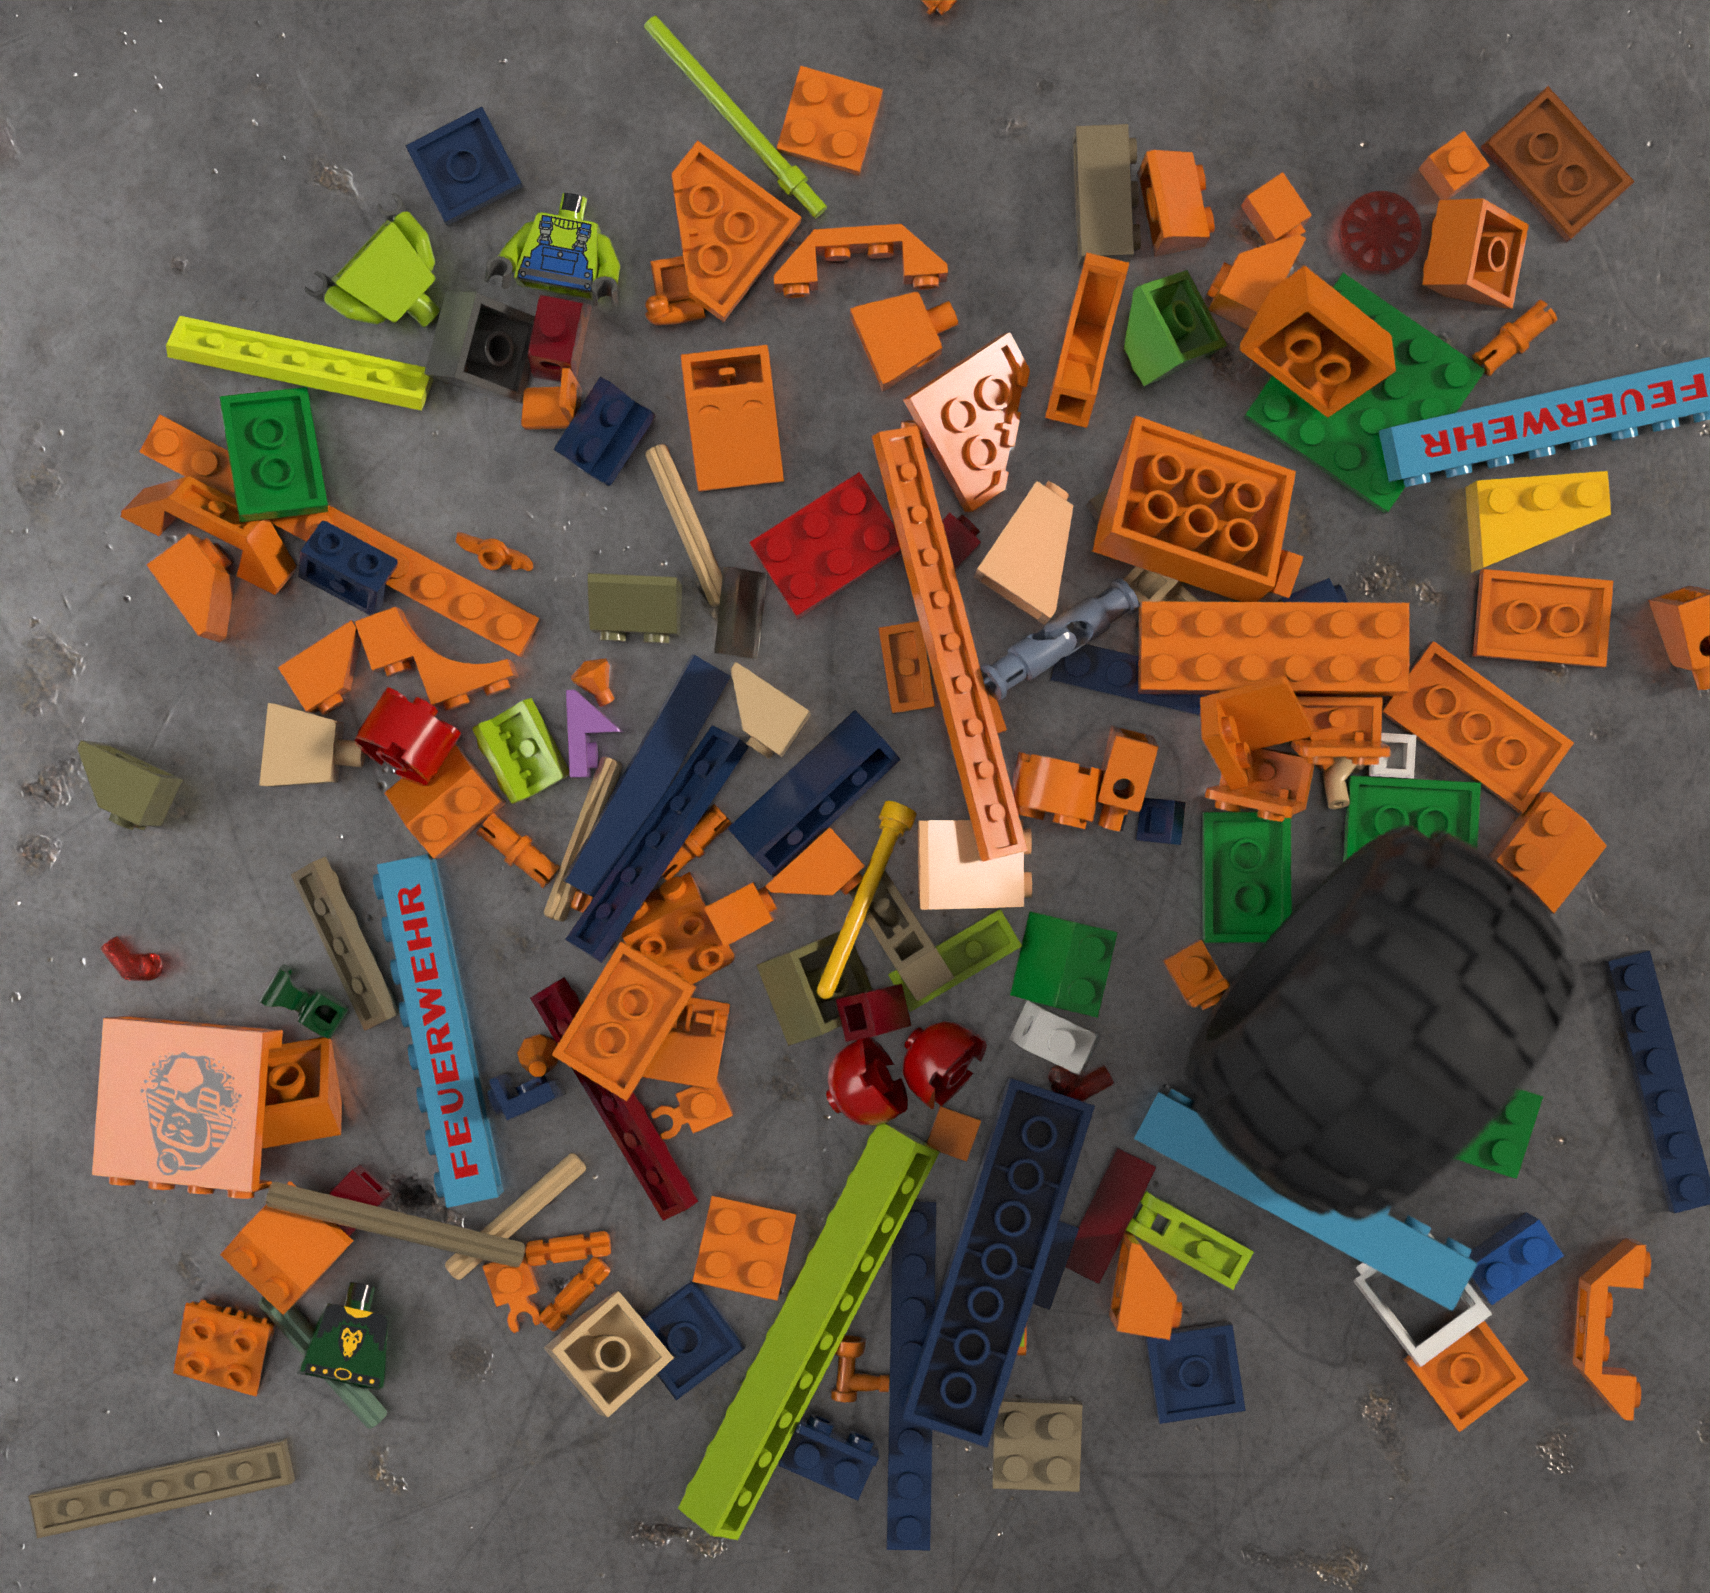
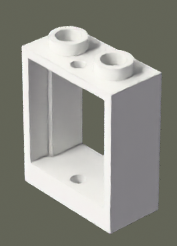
(1440, 1340)

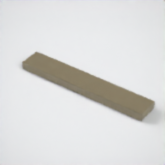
(161, 1488)

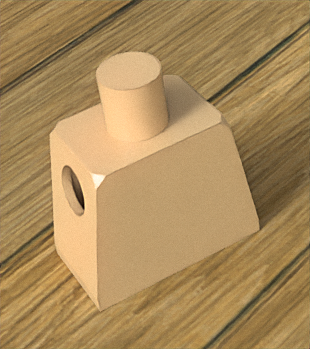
(304, 748)

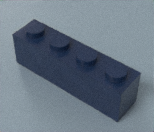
(814, 793)

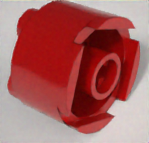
(407, 737)

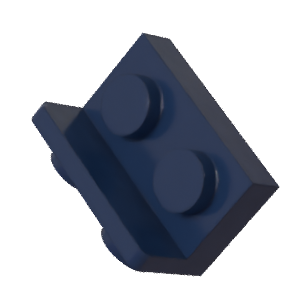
(604, 432)
(346, 567)
(519, 1100)
(830, 1456)

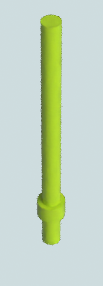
(790, 177)

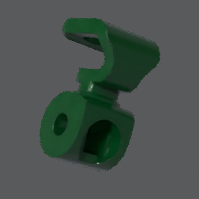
(316, 1010)

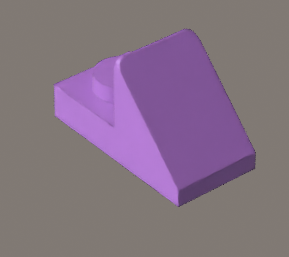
(583, 721)

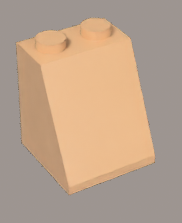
(1031, 553)
(958, 879)

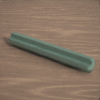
(299, 1332)

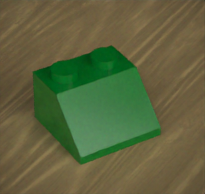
(1063, 964)

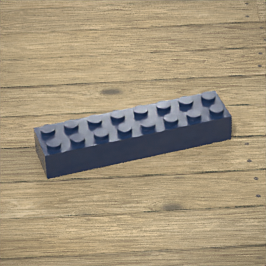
(997, 1262)

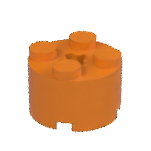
(1057, 788)

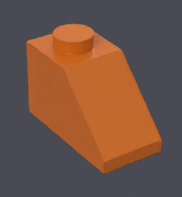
(324, 670)
(820, 869)
(741, 913)

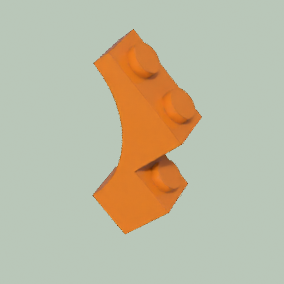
(1086, 340)
(394, 644)

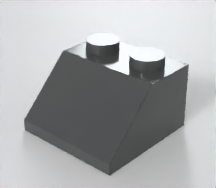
(481, 346)

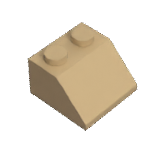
(766, 713)
(608, 1353)

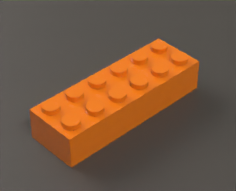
(1237, 644)

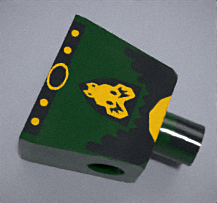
(349, 1342)

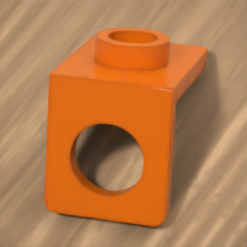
(552, 405)

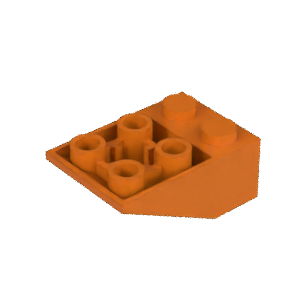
(732, 417)

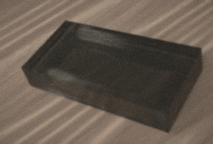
(740, 613)

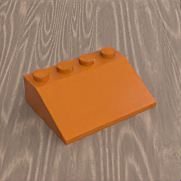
(1196, 512)

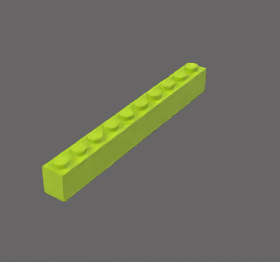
(807, 1331)

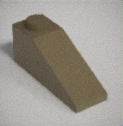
(905, 940)

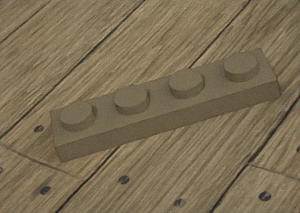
(345, 943)

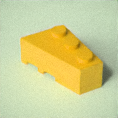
(1527, 511)

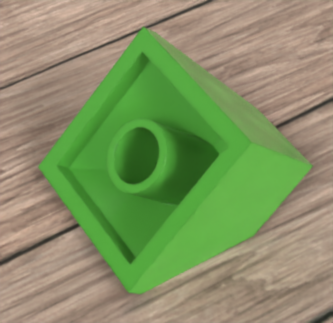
(1169, 328)

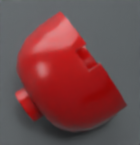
(940, 1060)
(863, 1085)

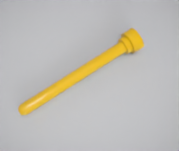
(894, 822)

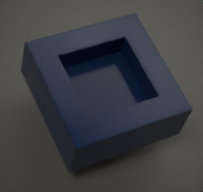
(1161, 821)

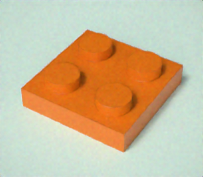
(829, 120)
(744, 1248)
(1470, 1376)

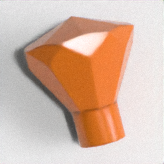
(594, 678)
(536, 1055)

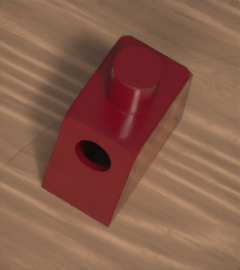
(557, 337)

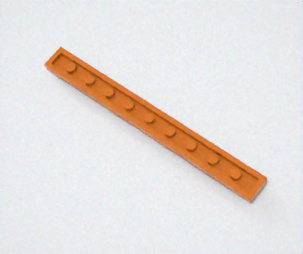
(415, 574)
(949, 643)

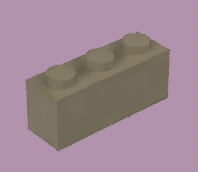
(1105, 192)

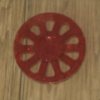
(1380, 232)

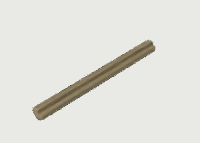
(395, 1224)

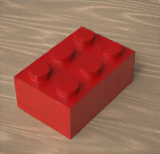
(827, 545)

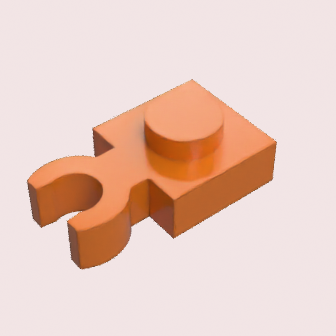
(697, 1107)
(513, 1287)

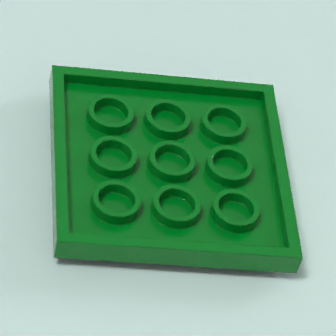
(1347, 446)

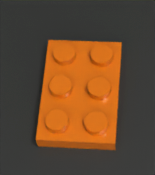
(1543, 618)
(624, 1020)

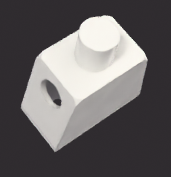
(1055, 1038)

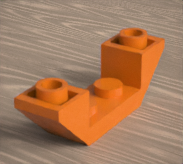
(919, 262)
(264, 555)
(1621, 1267)

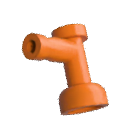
(848, 1381)

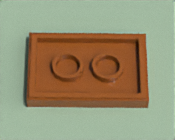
(1557, 164)

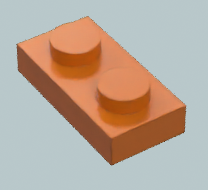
(906, 667)

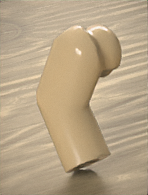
(1335, 781)

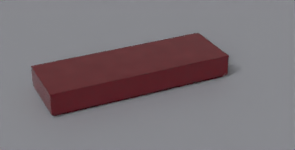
(1109, 1214)

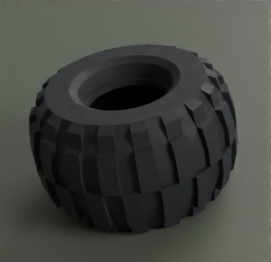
(1382, 1024)

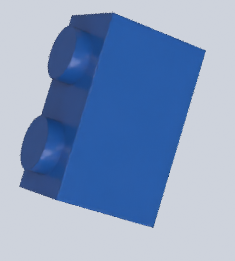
(1512, 1258)

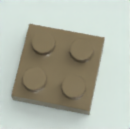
(1037, 1445)

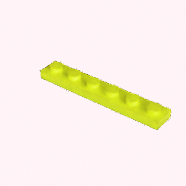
(299, 362)

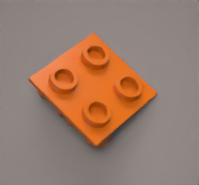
(693, 1046)
(222, 1347)

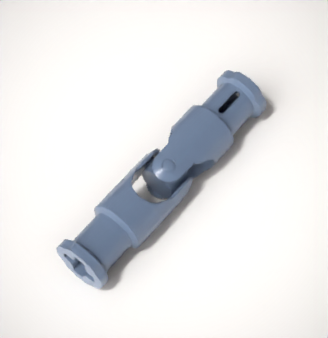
(1046, 647)

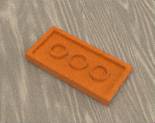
(1477, 727)

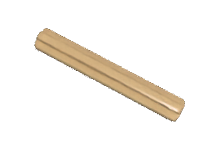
(686, 522)
(595, 801)
(523, 1209)

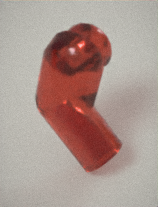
(132, 965)
(1079, 1086)

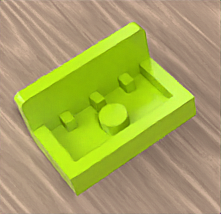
(521, 751)

